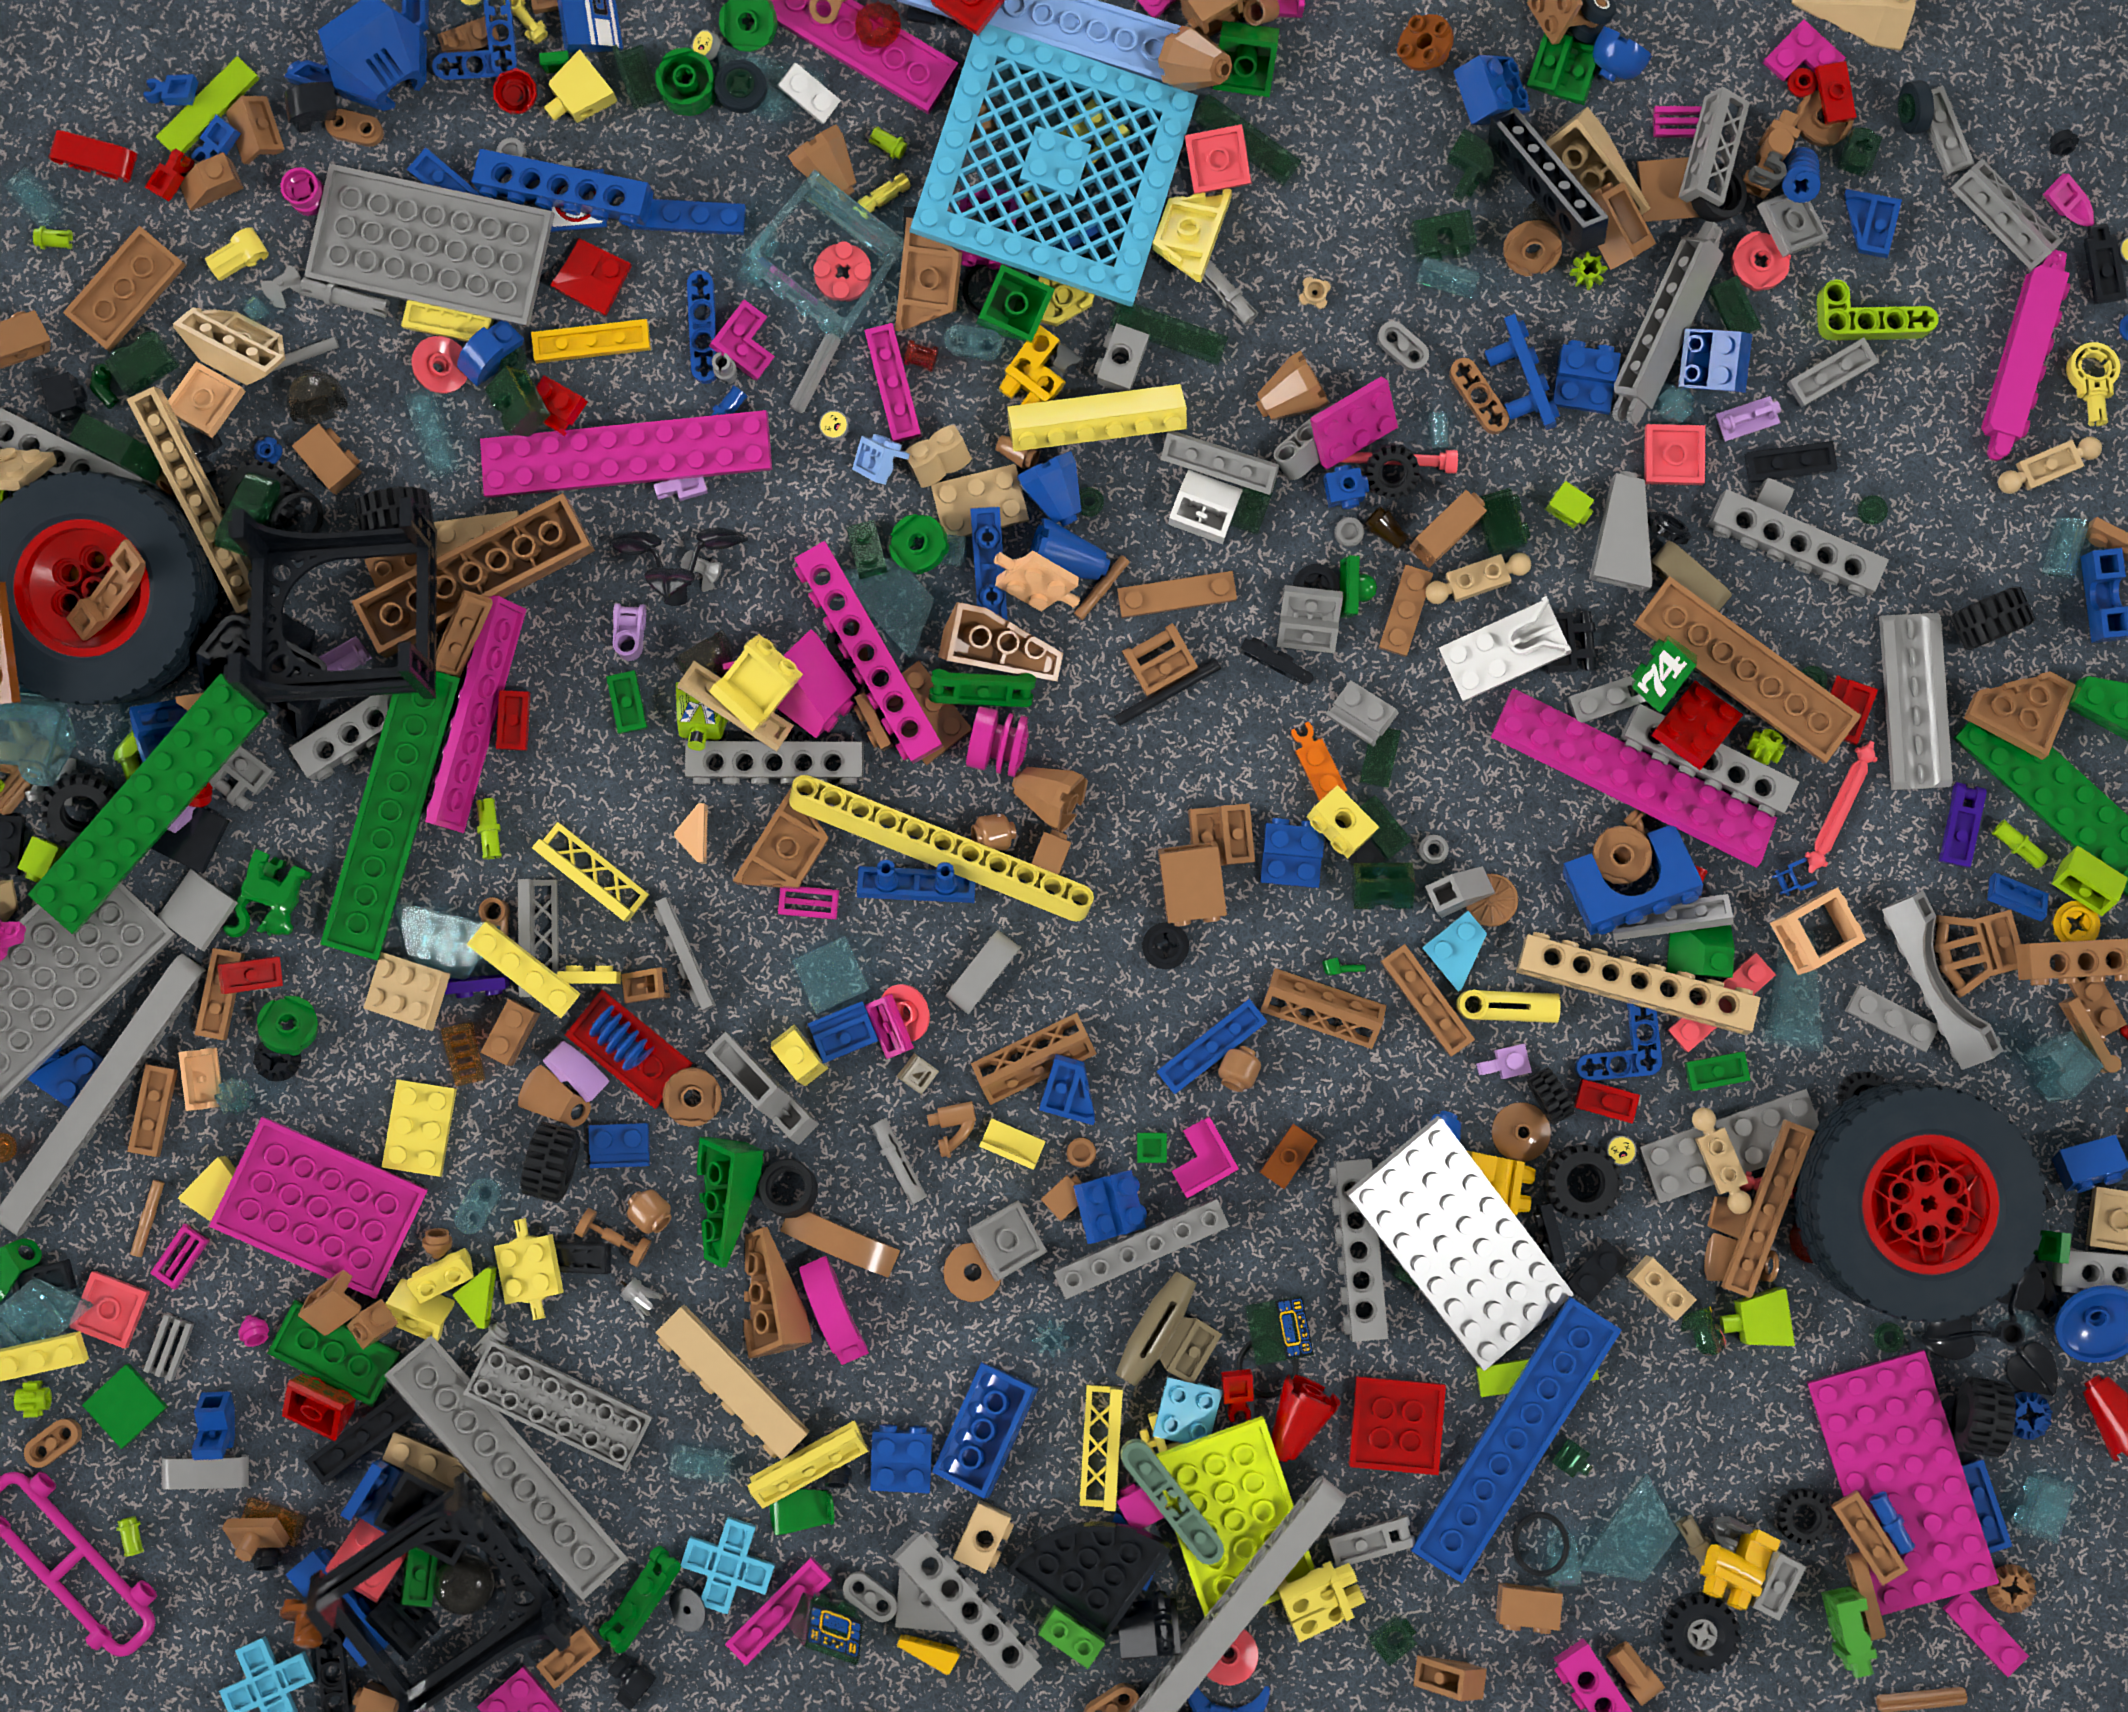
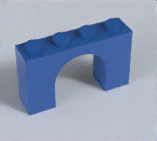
(1605, 908)

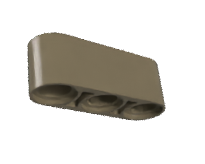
(1681, 567)

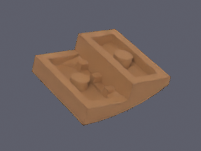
(1660, 186)
(1228, 827)

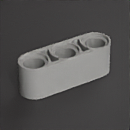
(1298, 451)
(983, 971)
(205, 1474)

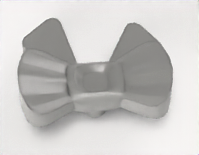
(274, 288)
(710, 571)

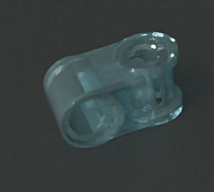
(1570, 1572)

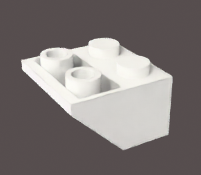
(1204, 506)

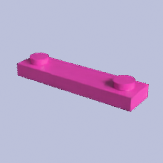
(892, 382)
(777, 1611)

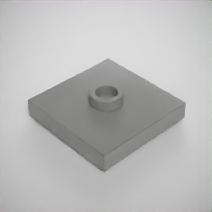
(1792, 224)
(1007, 1240)
(915, 1609)

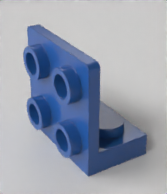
(371, 1492)

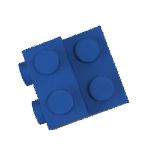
(1586, 377)
(1291, 854)
(1110, 1206)
(901, 1459)

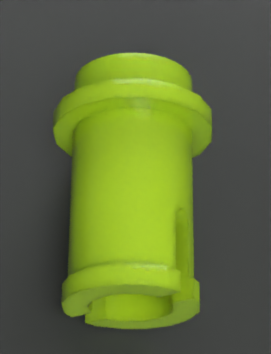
(894, 146)
(52, 238)
(130, 1536)

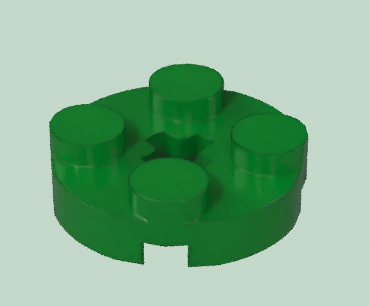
(737, 34)
(933, 548)
(291, 1040)

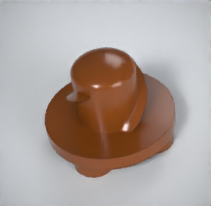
(1425, 42)
(305, 1632)

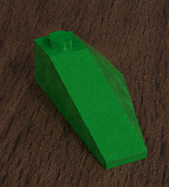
(730, 1179)

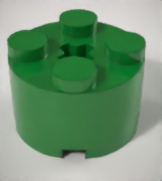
(684, 98)

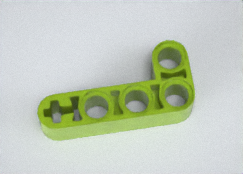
(1874, 316)

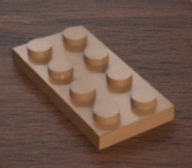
(124, 288)

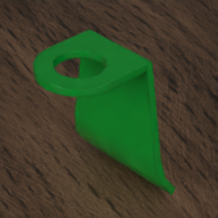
(13, 1264)
(802, 1511)

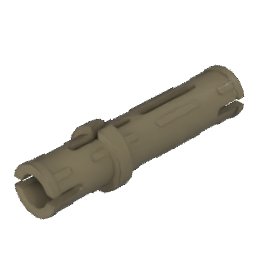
(1697, 1543)

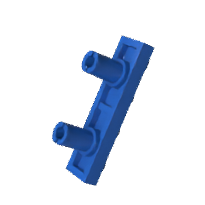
(1538, 384)
(986, 545)
(914, 884)

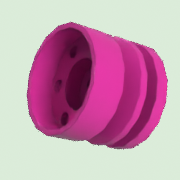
(997, 741)

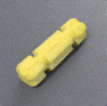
(885, 193)

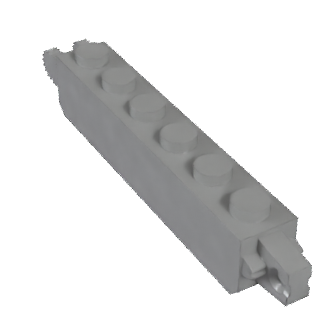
(1665, 323)

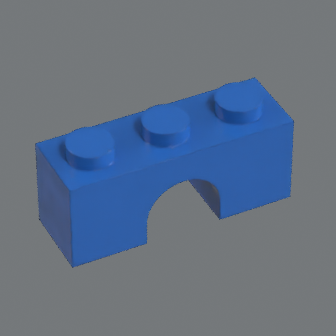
(2101, 578)

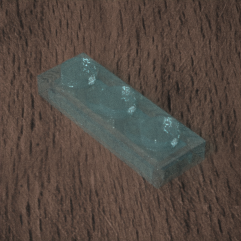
(432, 433)

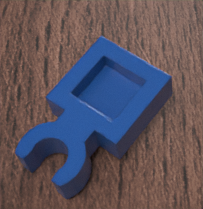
(174, 91)
(218, 138)

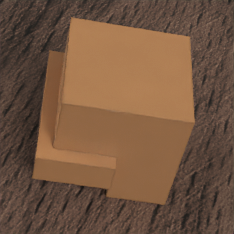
(1207, 15)

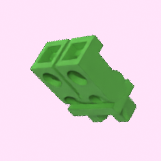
(1846, 1626)

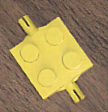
(528, 1269)

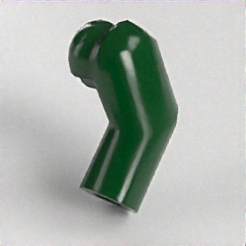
(101, 384)

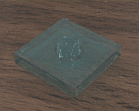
(830, 975)

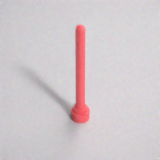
(1445, 461)

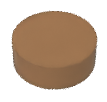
(1081, 1152)

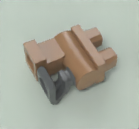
(1774, 148)

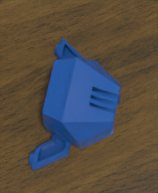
(370, 52)

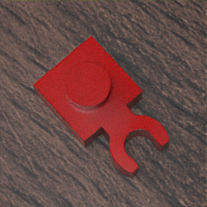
(1237, 1391)

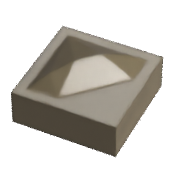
(917, 1073)

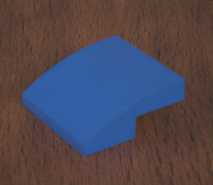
(153, 723)

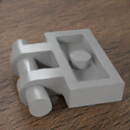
(249, 773)

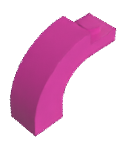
(831, 1310)

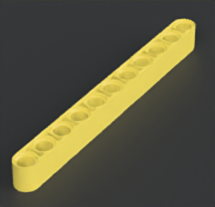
(955, 848)

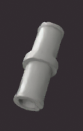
(724, 368)

